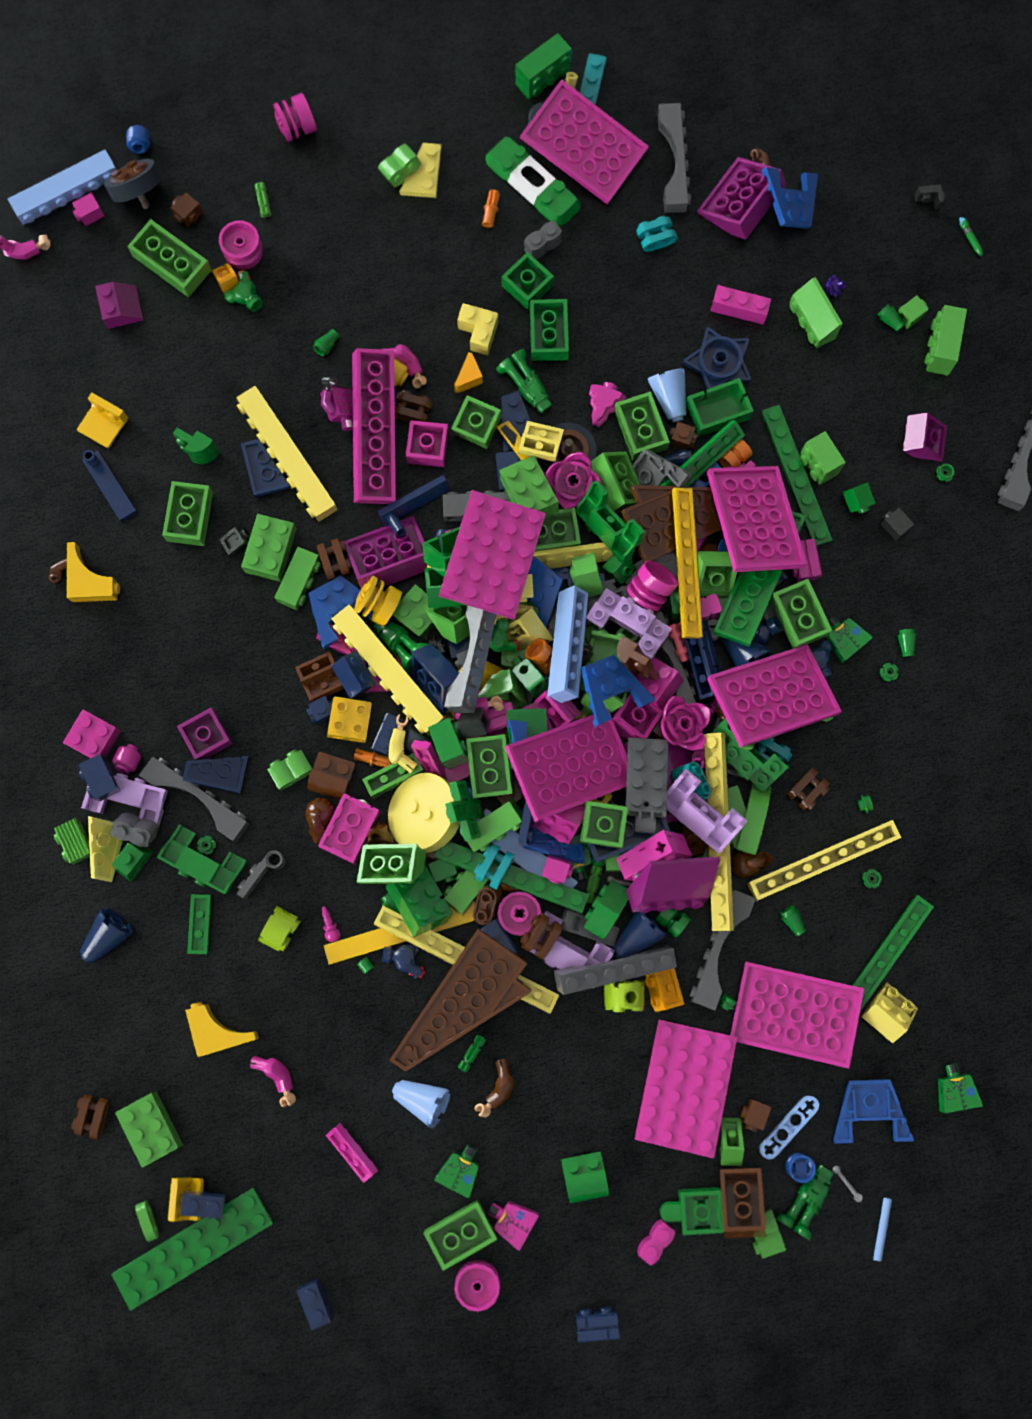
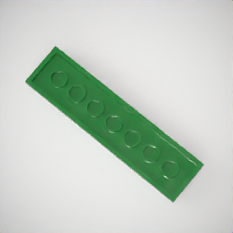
(749, 601)
(191, 1249)

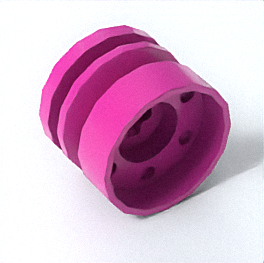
(294, 117)
(652, 585)

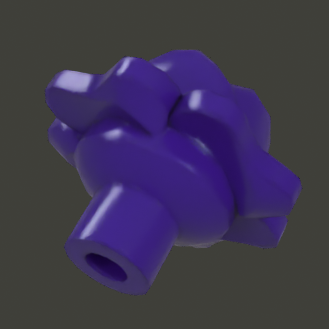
(834, 286)

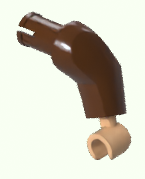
(502, 1091)

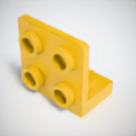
(102, 421)
(349, 719)

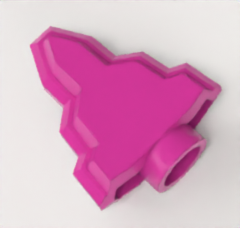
(604, 401)

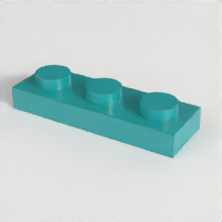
(593, 77)

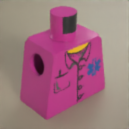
(513, 1222)

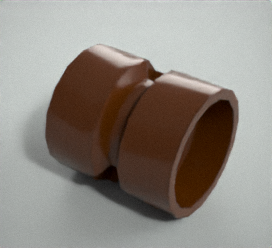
(694, 842)

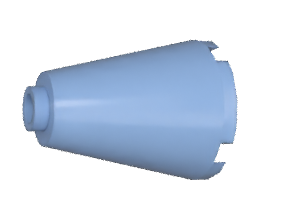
(670, 393)
(422, 1100)

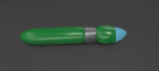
(971, 237)

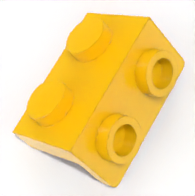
(178, 1187)

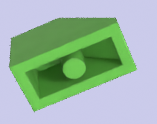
(731, 1142)

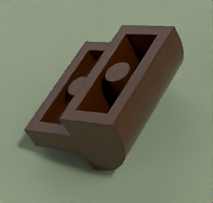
(635, 659)
(319, 677)
(331, 776)

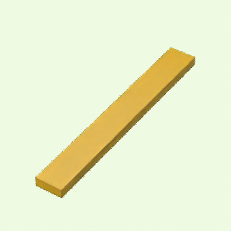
(687, 563)
(379, 938)

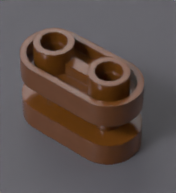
(407, 399)
(343, 563)
(808, 800)
(487, 904)
(539, 924)
(81, 1122)

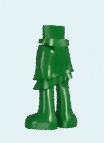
(531, 387)
(396, 638)
(813, 1194)

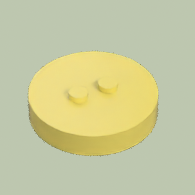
(419, 812)

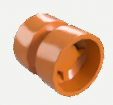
(736, 454)
(540, 654)

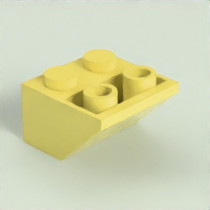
(527, 628)
(890, 1013)

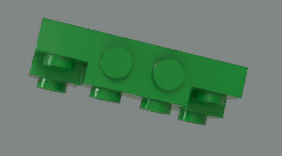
(607, 525)
(750, 762)
(204, 870)

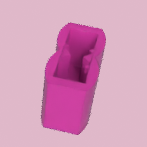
(652, 1245)

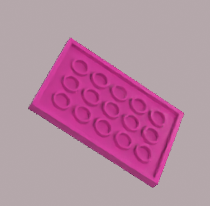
(584, 141)
(756, 518)
(492, 554)
(773, 695)
(569, 766)
(797, 1014)
(686, 1088)

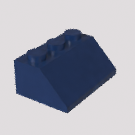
(432, 674)

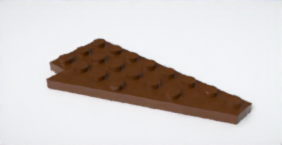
(656, 516)
(472, 992)

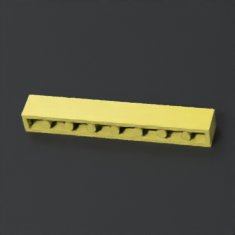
(286, 453)
(387, 668)
(823, 860)

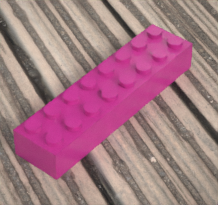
(373, 426)

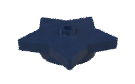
(720, 348)

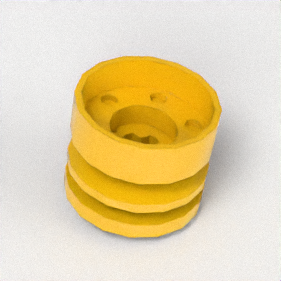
(376, 600)

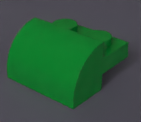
(199, 447)
(585, 1177)

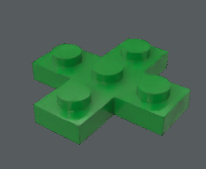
(464, 810)

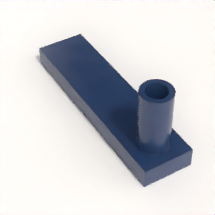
(108, 485)
(393, 512)

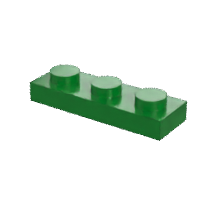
(199, 924)

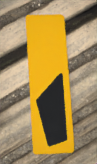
(511, 437)

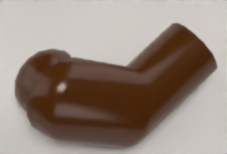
(760, 157)
(56, 571)

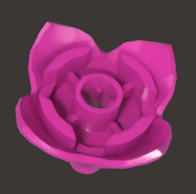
(559, 472)
(693, 716)

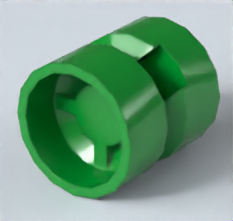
(673, 920)

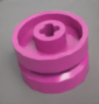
(241, 244)
(518, 902)
(486, 1294)

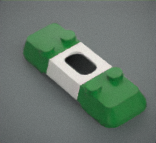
(550, 199)

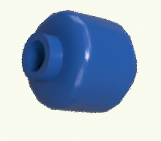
(138, 139)

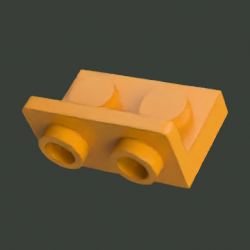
(664, 990)

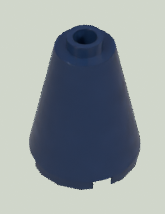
(742, 654)
(105, 935)
(638, 935)

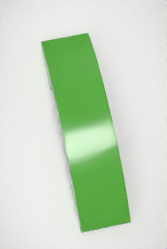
(756, 815)

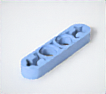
(791, 1129)

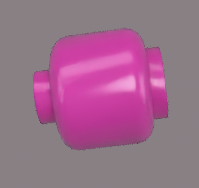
(126, 759)

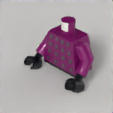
(337, 402)

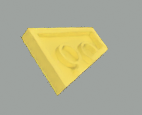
(425, 179)
(103, 849)

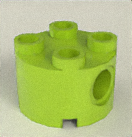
(278, 928)
(624, 996)

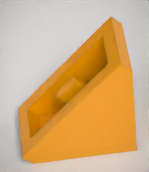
(226, 277)
(469, 375)

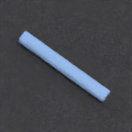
(882, 1229)

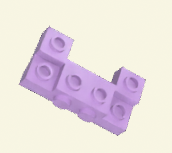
(632, 618)
(135, 794)
(699, 815)
(566, 954)

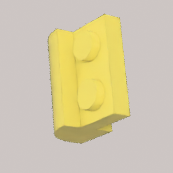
(541, 441)

